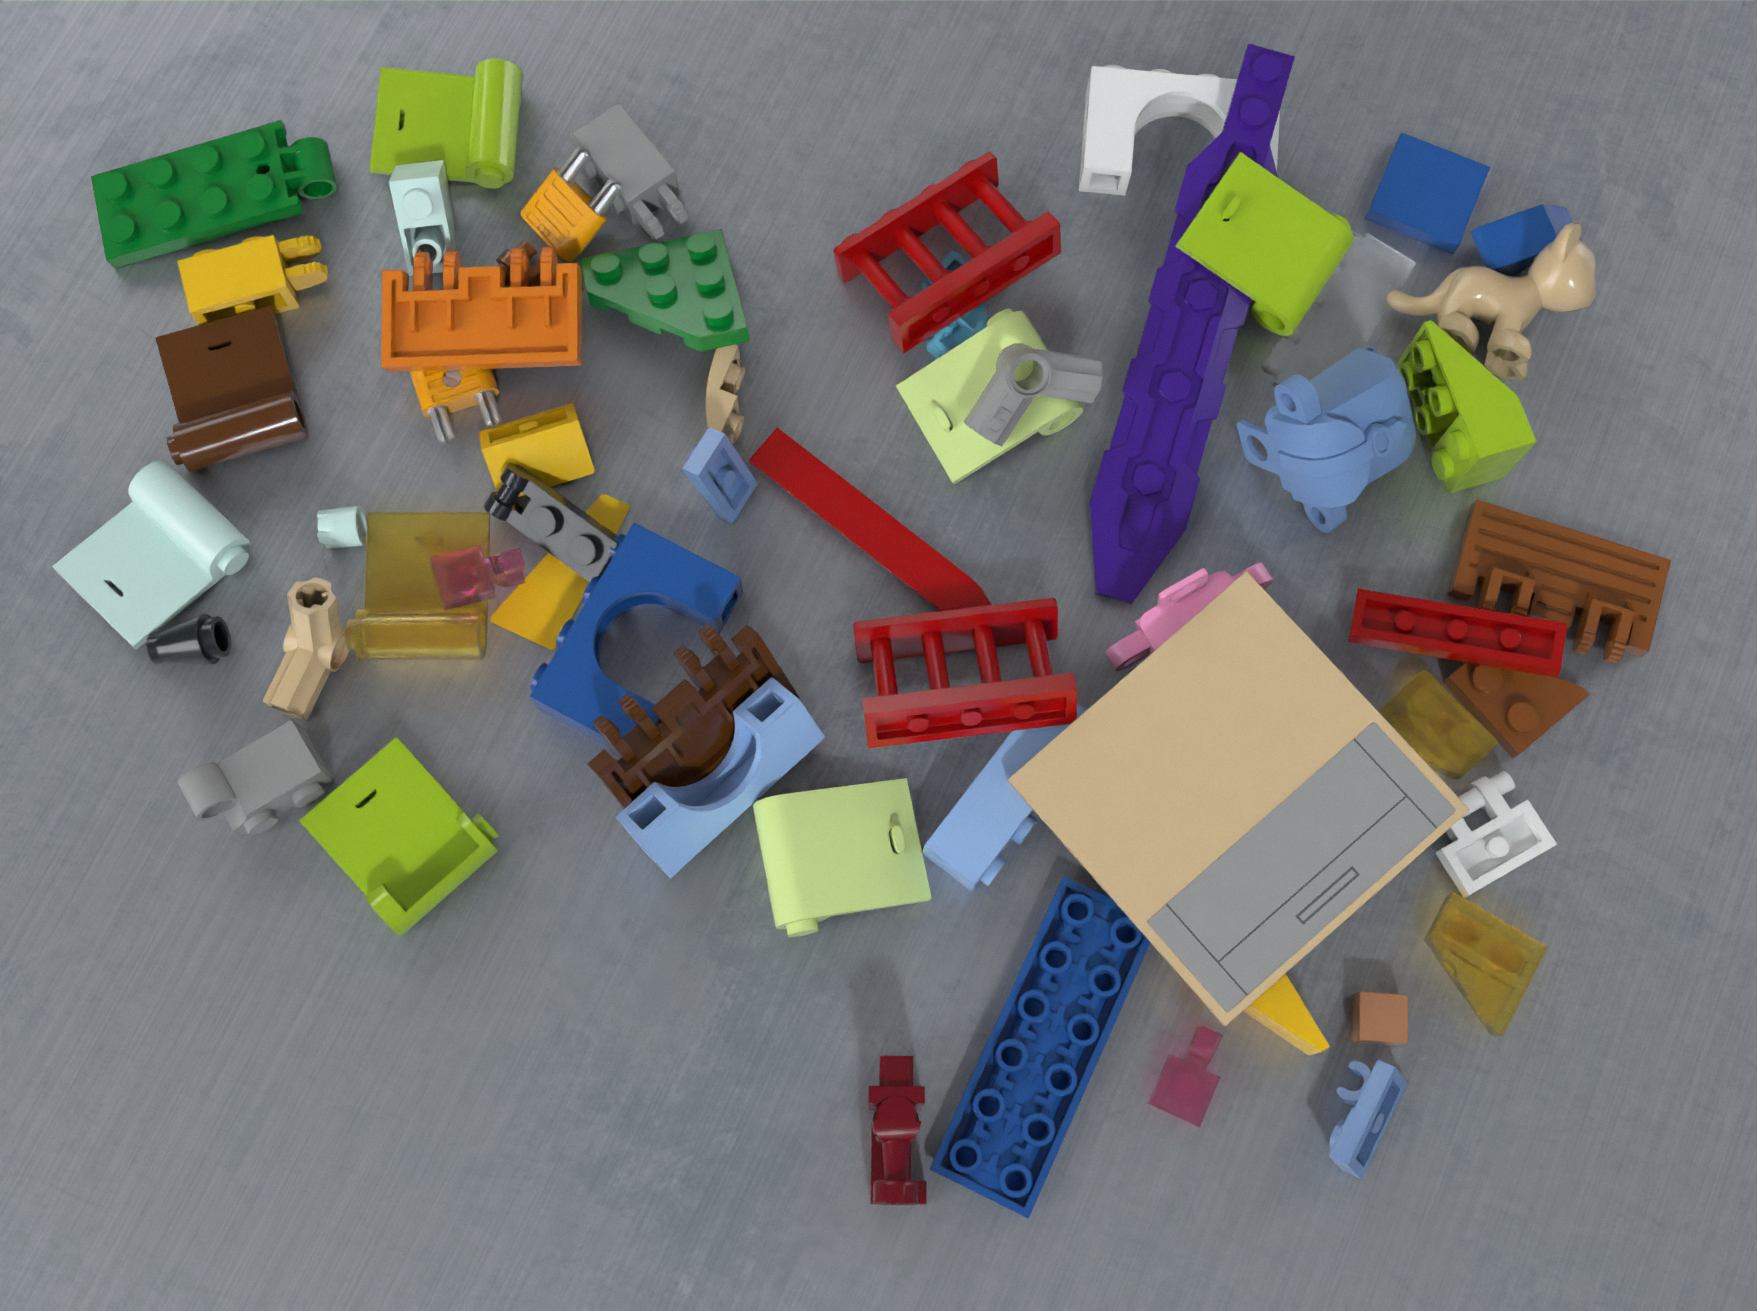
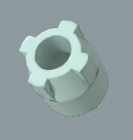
(342, 527)

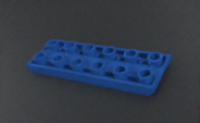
(1042, 1049)

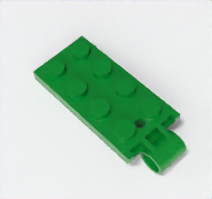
(208, 191)

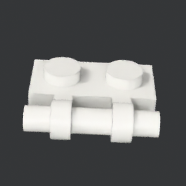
(1497, 846)

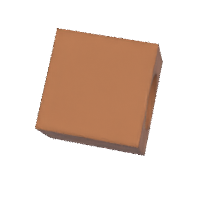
(1380, 1018)

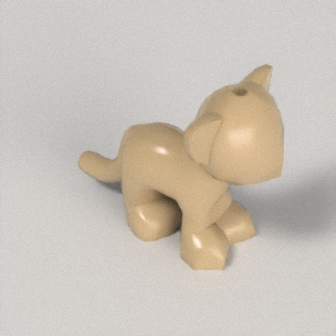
(1557, 281)

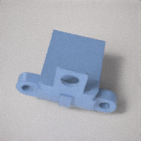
(1335, 433)

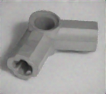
(1052, 376)

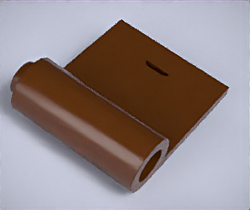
(230, 389)

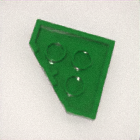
(672, 287)

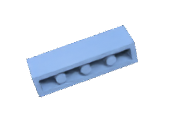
(989, 813)

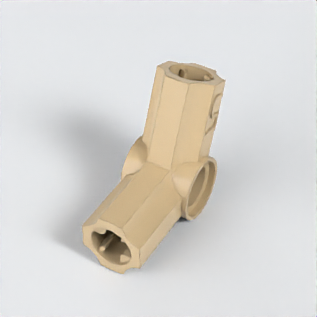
(311, 647)

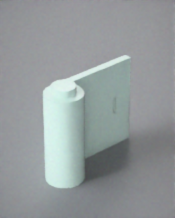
(156, 552)

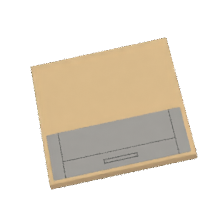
(1237, 797)

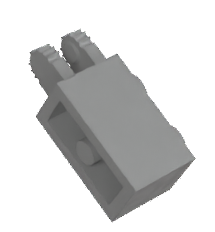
(628, 156)

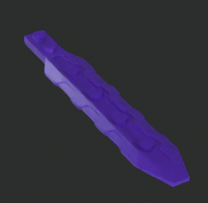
(1181, 361)

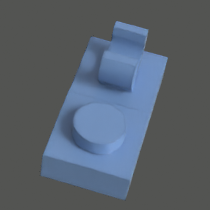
(720, 474)
(1359, 1135)

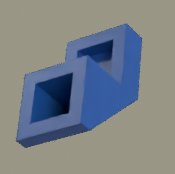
(1516, 240)

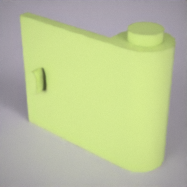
(957, 381)
(834, 852)

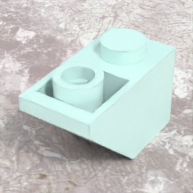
(423, 211)

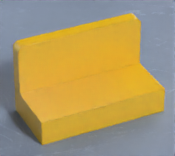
(542, 443)

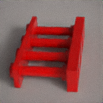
(951, 291)
(968, 709)

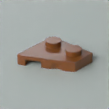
(1513, 703)

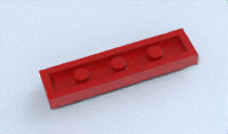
(1458, 633)

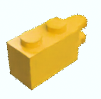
(250, 276)

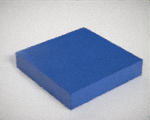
(1427, 193)

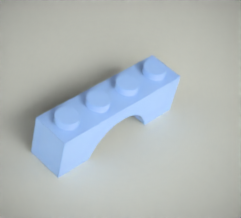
(768, 741)

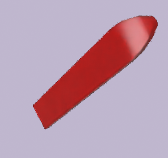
(866, 524)

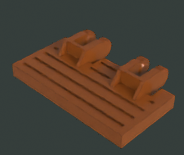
(1559, 575)

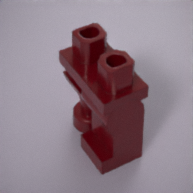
(893, 1131)

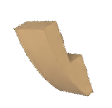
(722, 385)

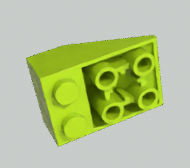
(1464, 411)

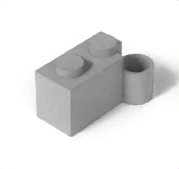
(259, 781)

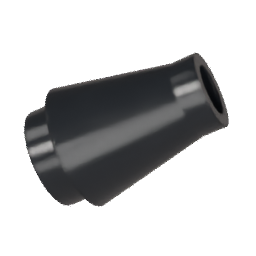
(193, 641)

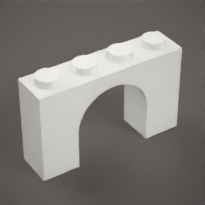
(1126, 100)

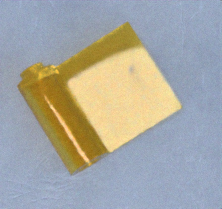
(402, 601)

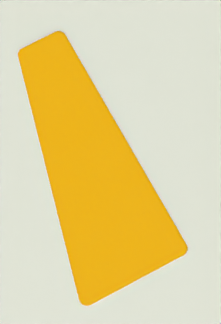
(553, 589)

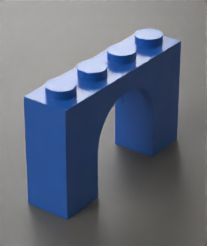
(640, 574)

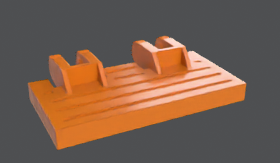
(478, 319)

